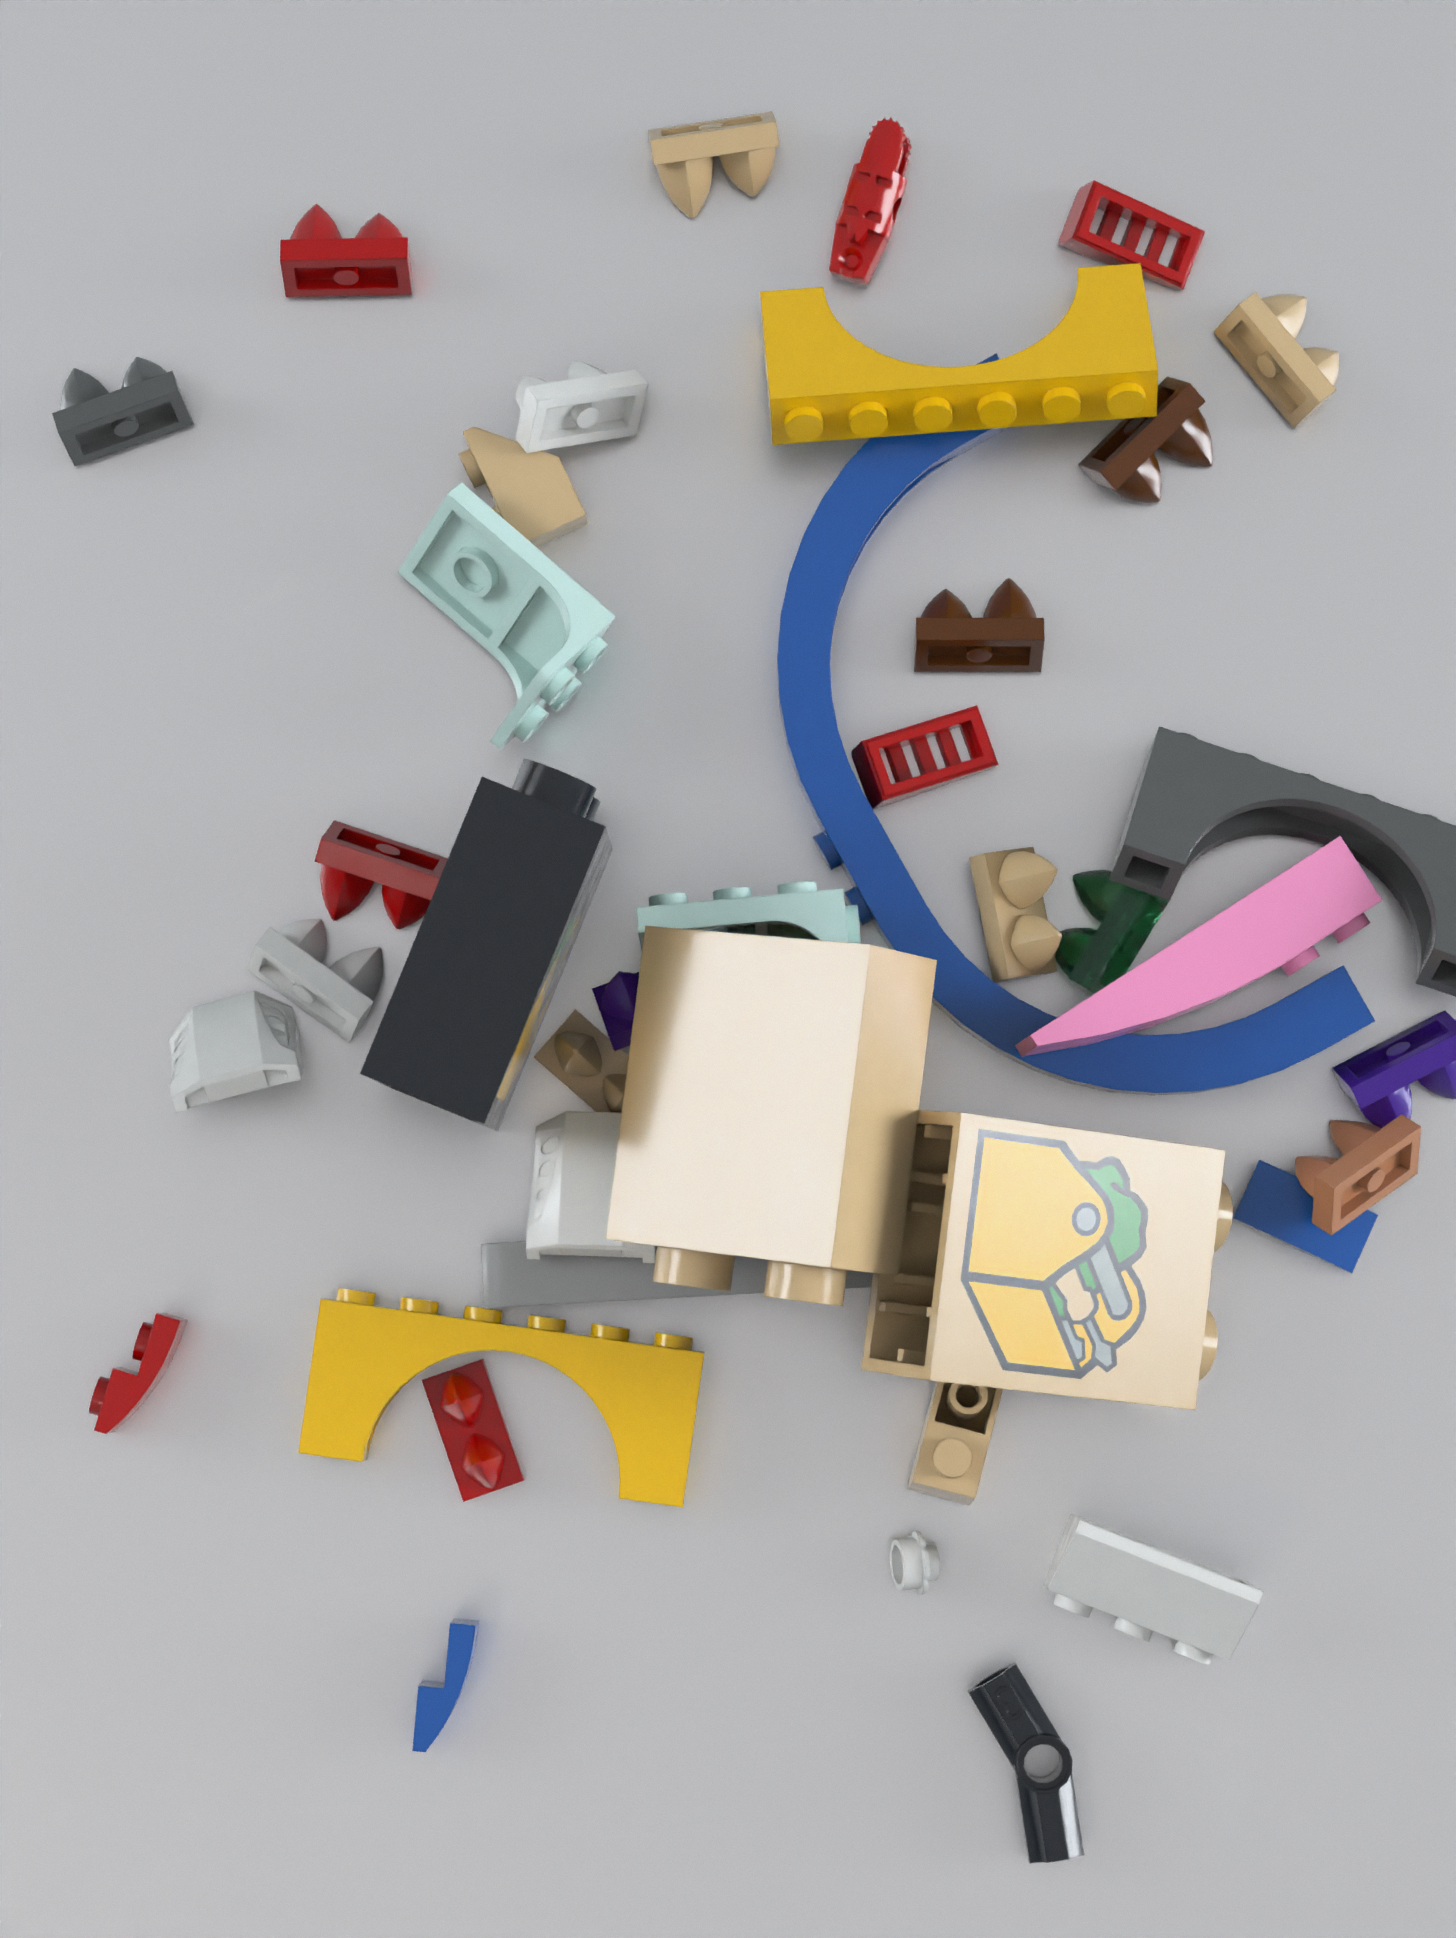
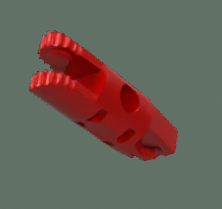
(870, 204)

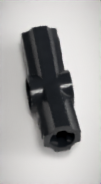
(1045, 1803)

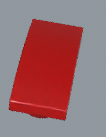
(126, 1390)

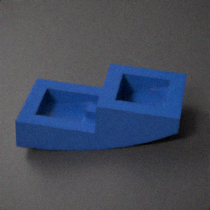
(1284, 1210)
(438, 1699)

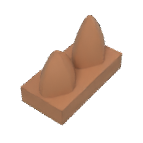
(1371, 1168)

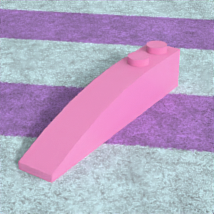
(1225, 953)

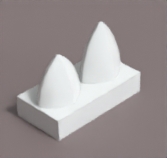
(580, 409)
(333, 995)

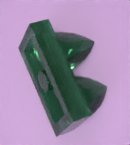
(1126, 917)

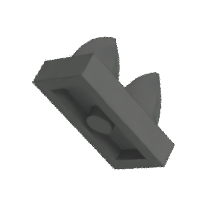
(102, 422)

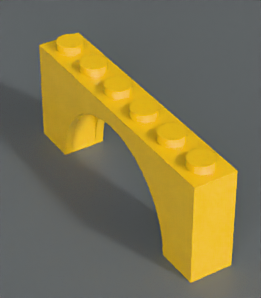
(836, 388)
(373, 1351)

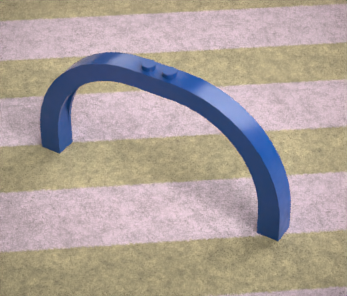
(881, 884)

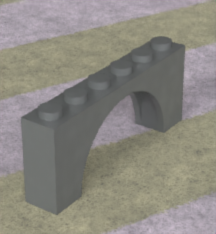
(1208, 795)

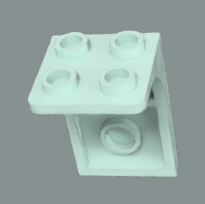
(511, 604)
(792, 913)

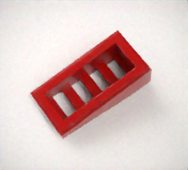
(1140, 215)
(873, 772)

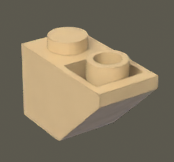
(526, 487)
(955, 1441)

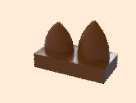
(1127, 457)
(1002, 641)

